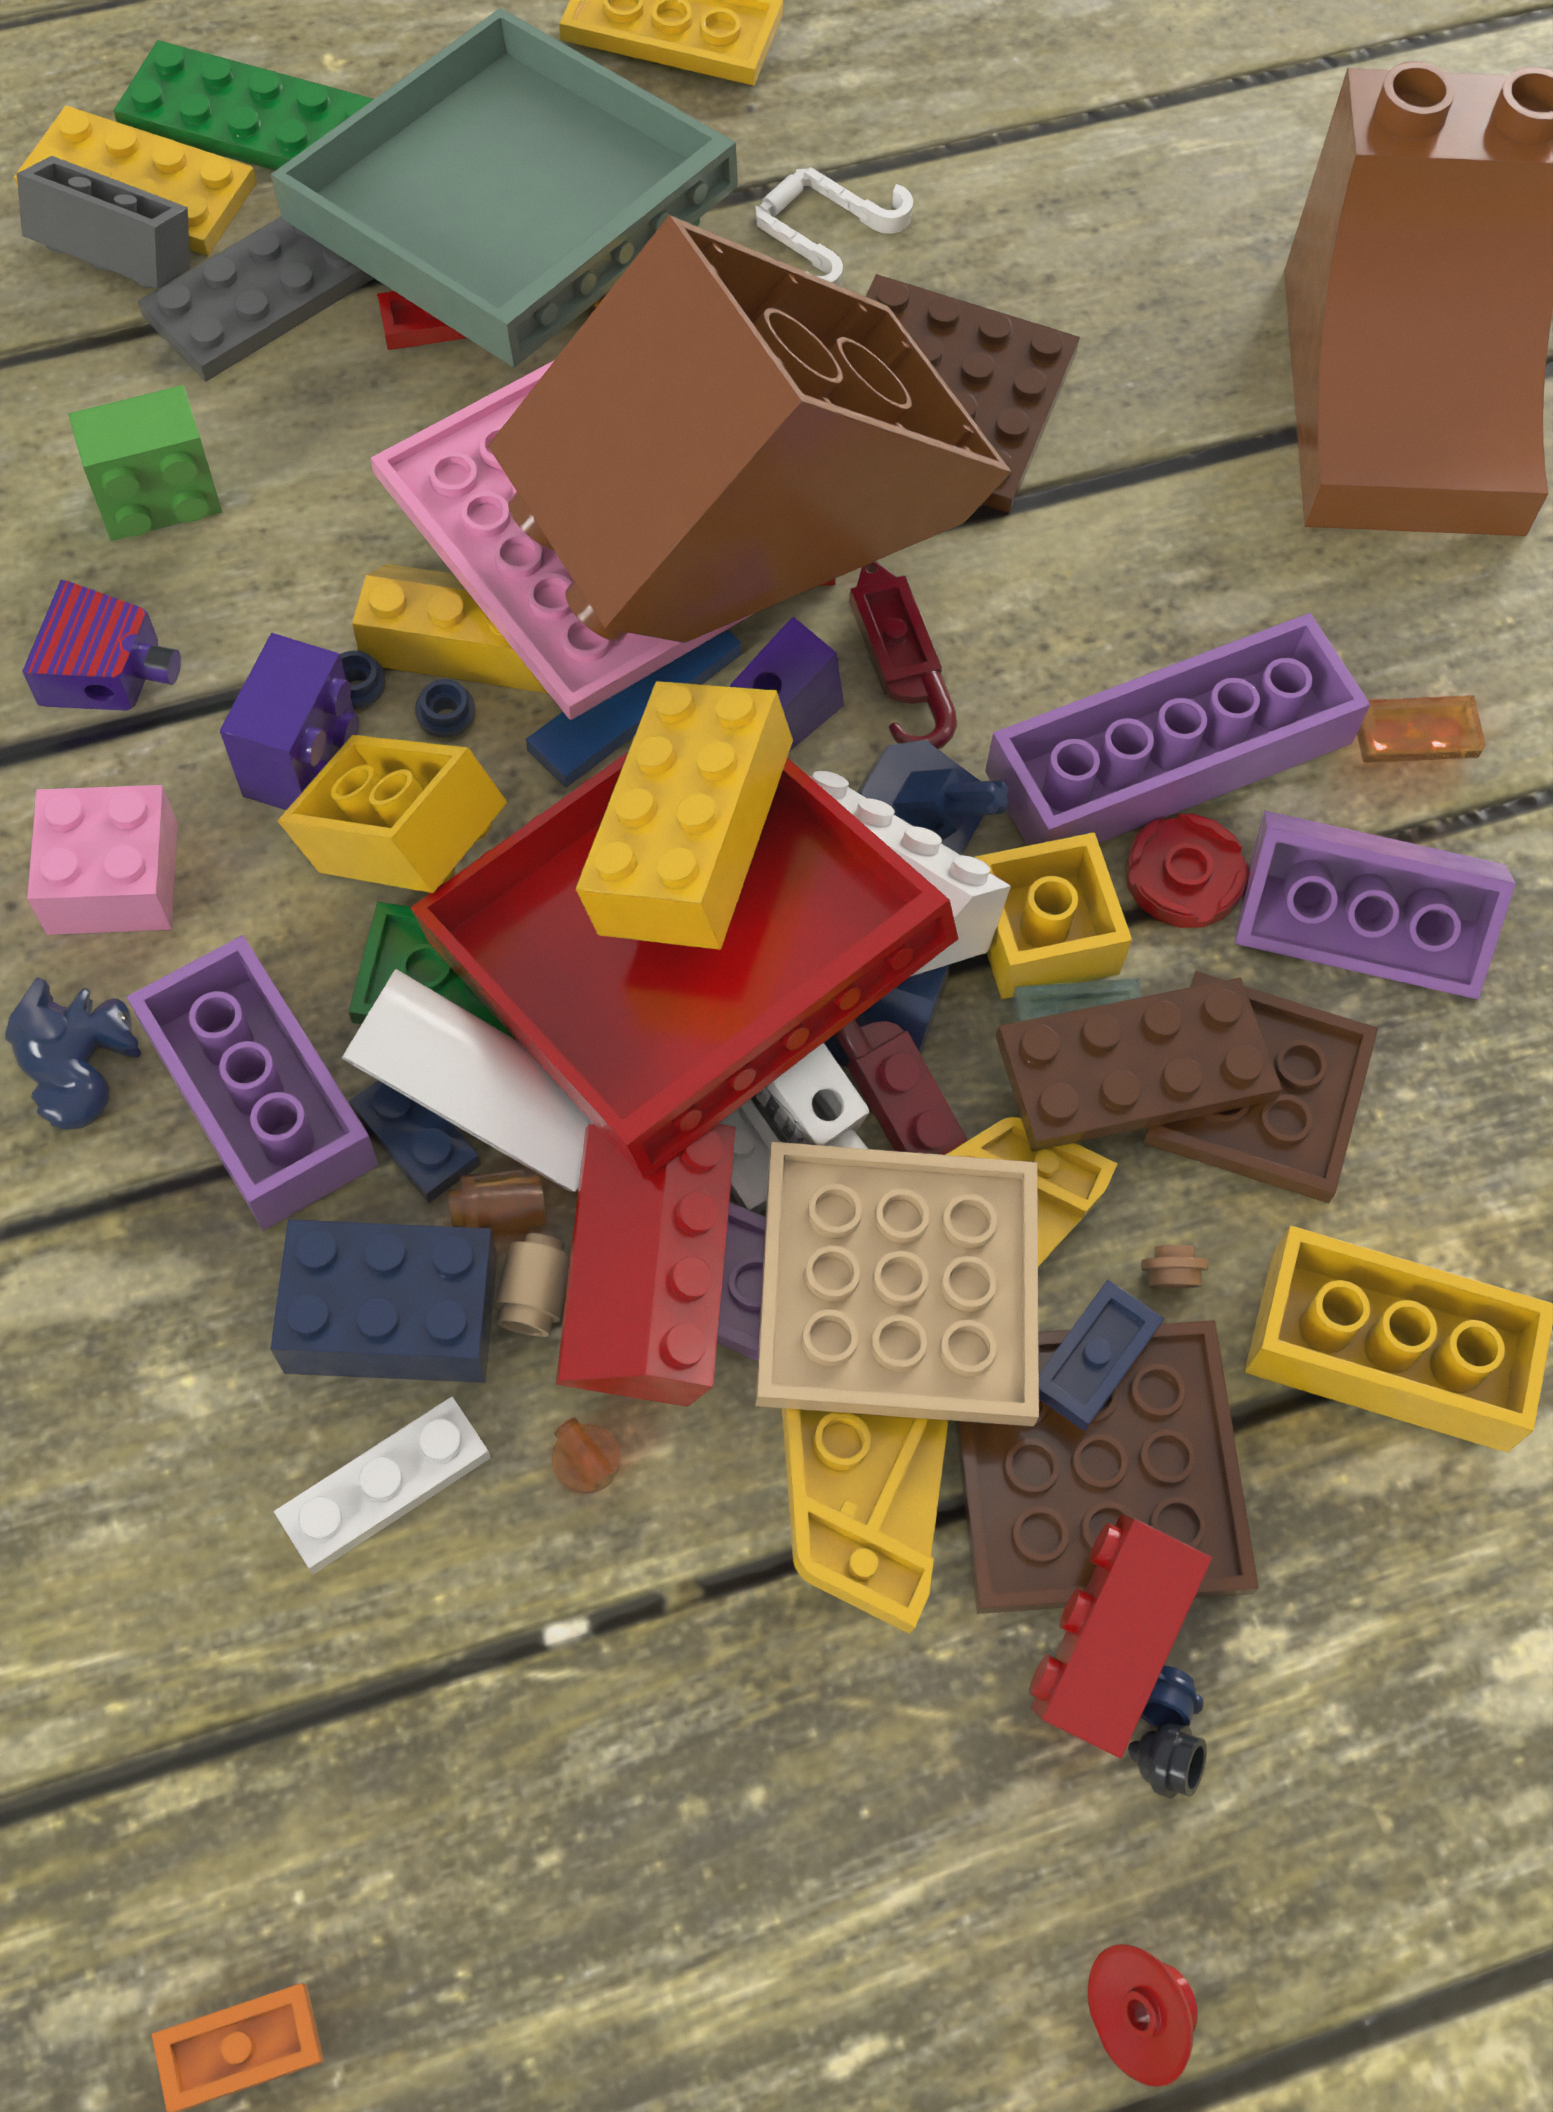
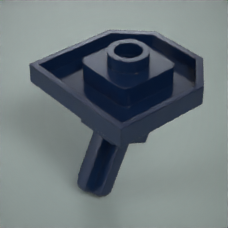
(933, 791)

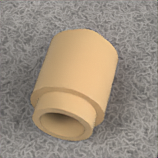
(533, 1285)

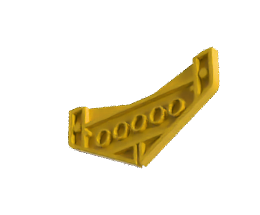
(871, 1483)

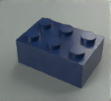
(385, 1301)

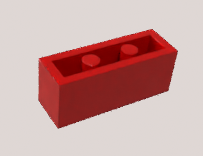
(1118, 1633)

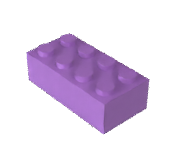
(253, 1082)

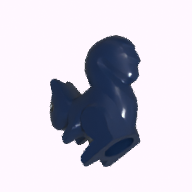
(54, 1050)

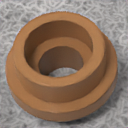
(1174, 1267)

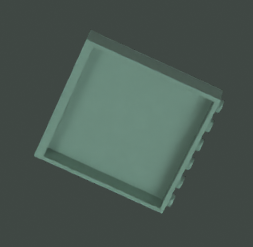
(505, 183)

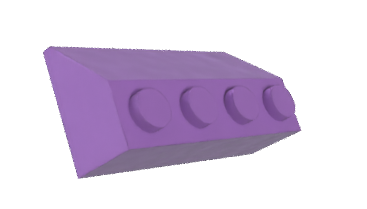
(1373, 904)

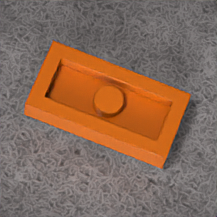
(237, 2048)

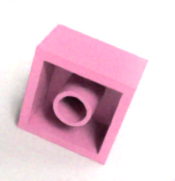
(103, 859)

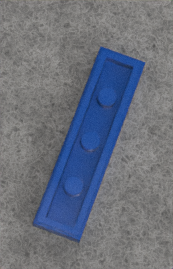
(578, 745)

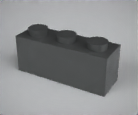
(104, 222)

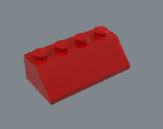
(647, 1272)

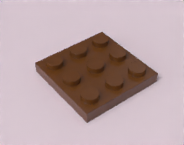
(1307, 1129)

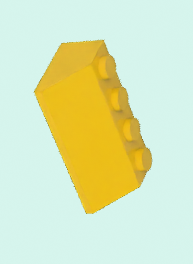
(434, 628)

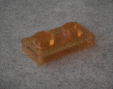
(1421, 729)

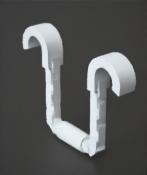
(869, 213)

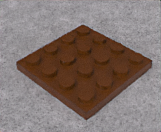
(995, 366)
(1151, 1453)

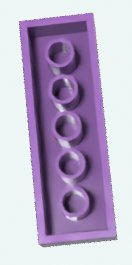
(1178, 735)

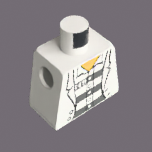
(812, 1092)

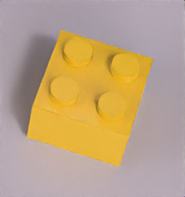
(1057, 917)

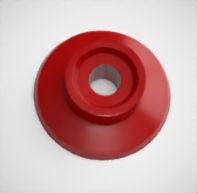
(1142, 2014)

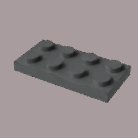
(248, 296)

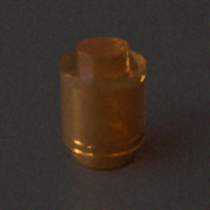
(498, 1201)

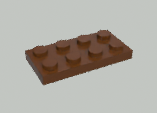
(1137, 1063)

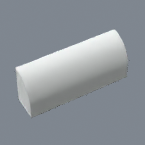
(470, 1078)

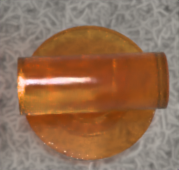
(585, 1457)

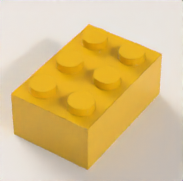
(394, 812)

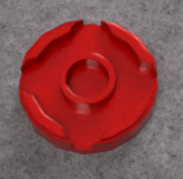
(1186, 871)

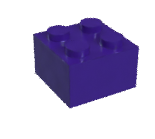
(288, 720)

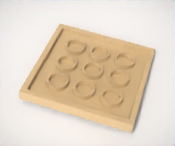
(900, 1285)

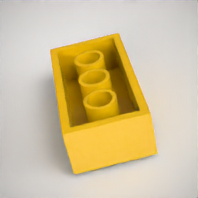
(686, 815)
(1401, 1339)

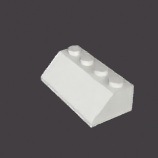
(973, 891)

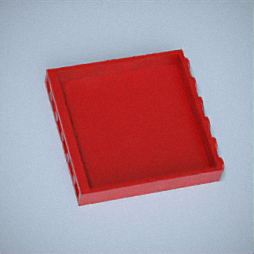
(673, 1034)

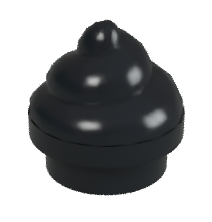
(1170, 1759)

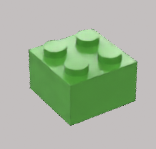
(145, 462)

